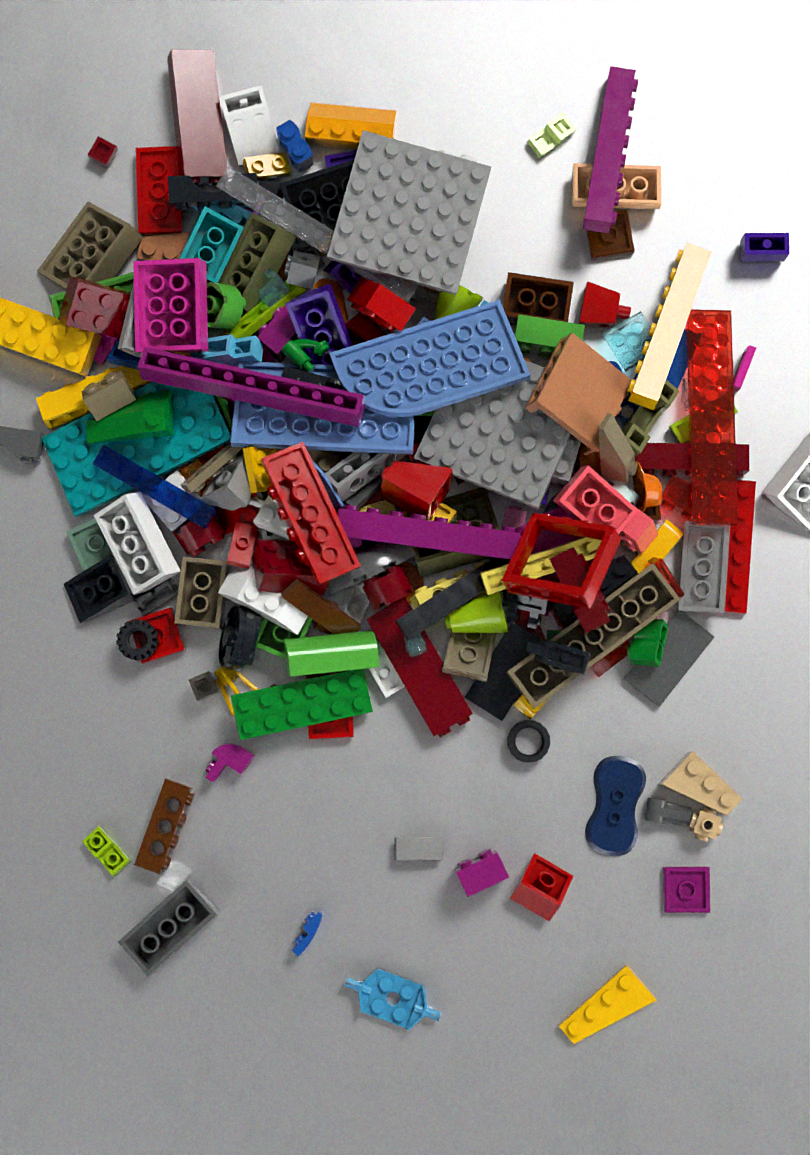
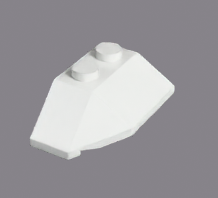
(242, 589)

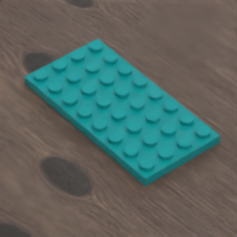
(197, 431)

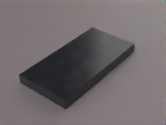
(499, 691)

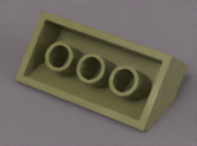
(257, 249)

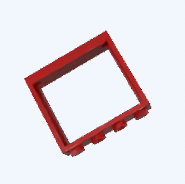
(557, 592)

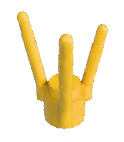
(227, 677)

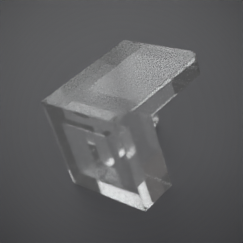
(175, 875)

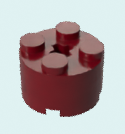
(195, 537)
(388, 588)

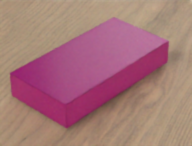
(743, 367)

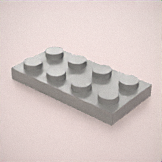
(704, 568)

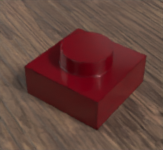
(102, 151)

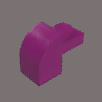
(231, 755)

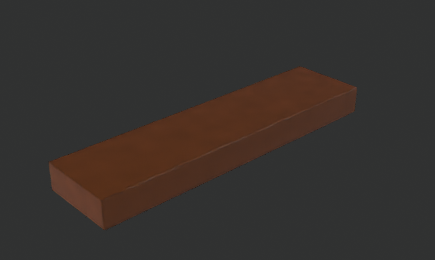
(319, 608)

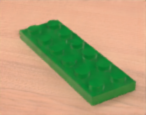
(301, 703)

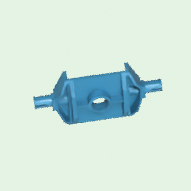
(406, 1012)

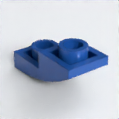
(312, 924)

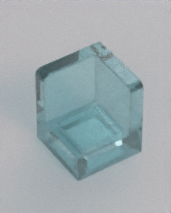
(273, 290)

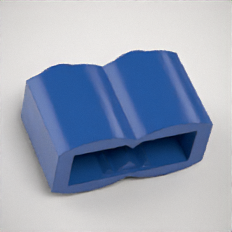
(292, 143)

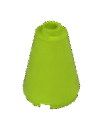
(451, 304)
(479, 615)

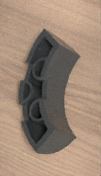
(372, 561)

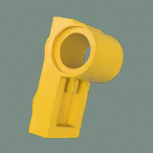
(268, 166)

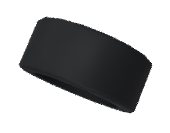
(511, 743)

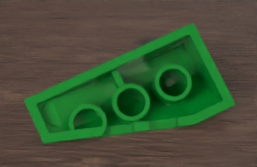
(143, 418)

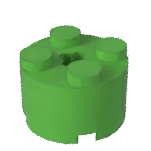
(224, 305)

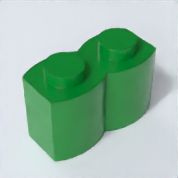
(649, 644)

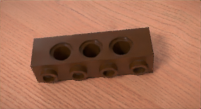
(146, 856)

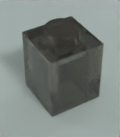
(204, 686)

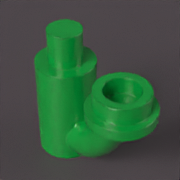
(301, 360)

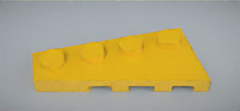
(611, 1002)

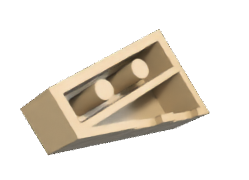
(700, 783)

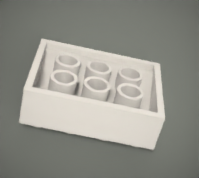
(791, 486)

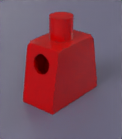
(601, 307)

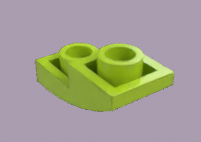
(107, 851)

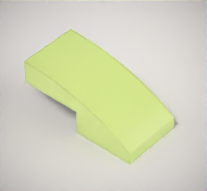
(551, 136)

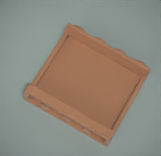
(579, 390)

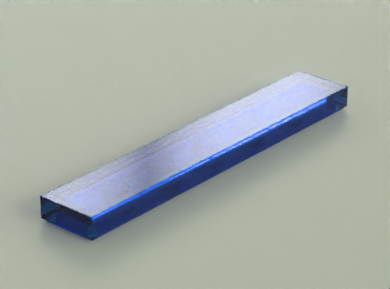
(154, 487)

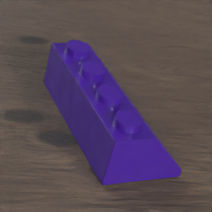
(319, 318)

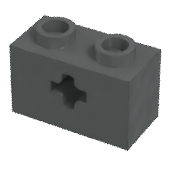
(302, 269)

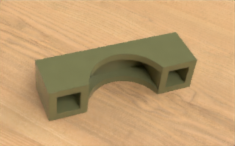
(643, 418)

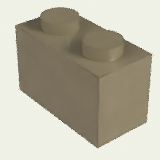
(108, 395)

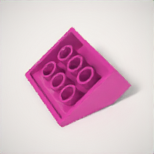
(171, 305)

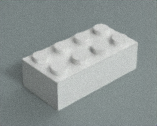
(137, 542)

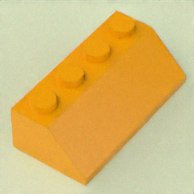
(343, 125)

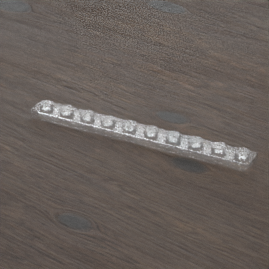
(299, 225)

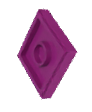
(686, 889)

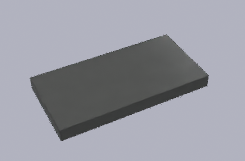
(682, 648)

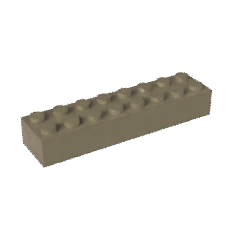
(631, 610)

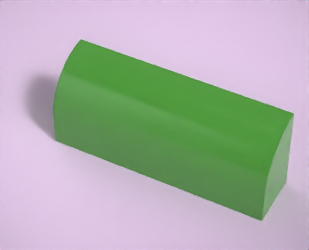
(331, 653)

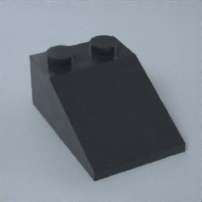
(99, 590)

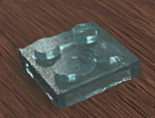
(628, 340)

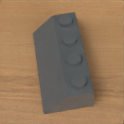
(168, 927)

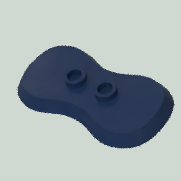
(613, 823)

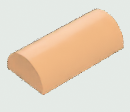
(638, 190)

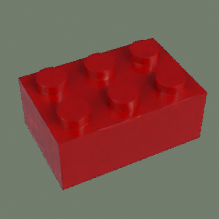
(380, 305)

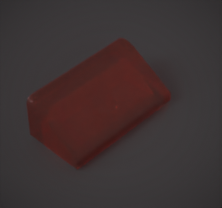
(610, 659)

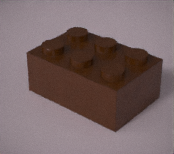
(537, 297)

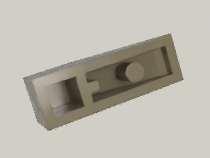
(615, 452)

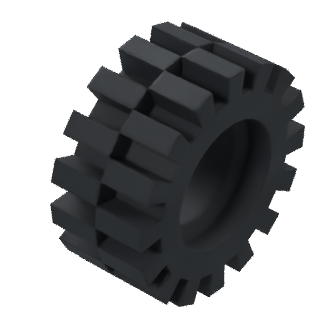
(125, 633)

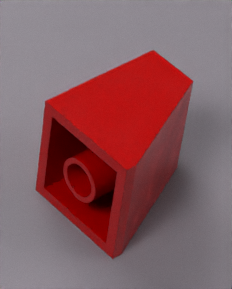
(416, 487)

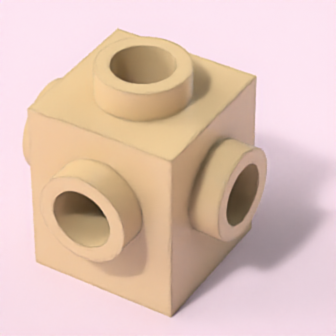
(697, 824)

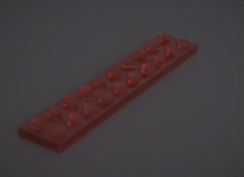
(711, 418)

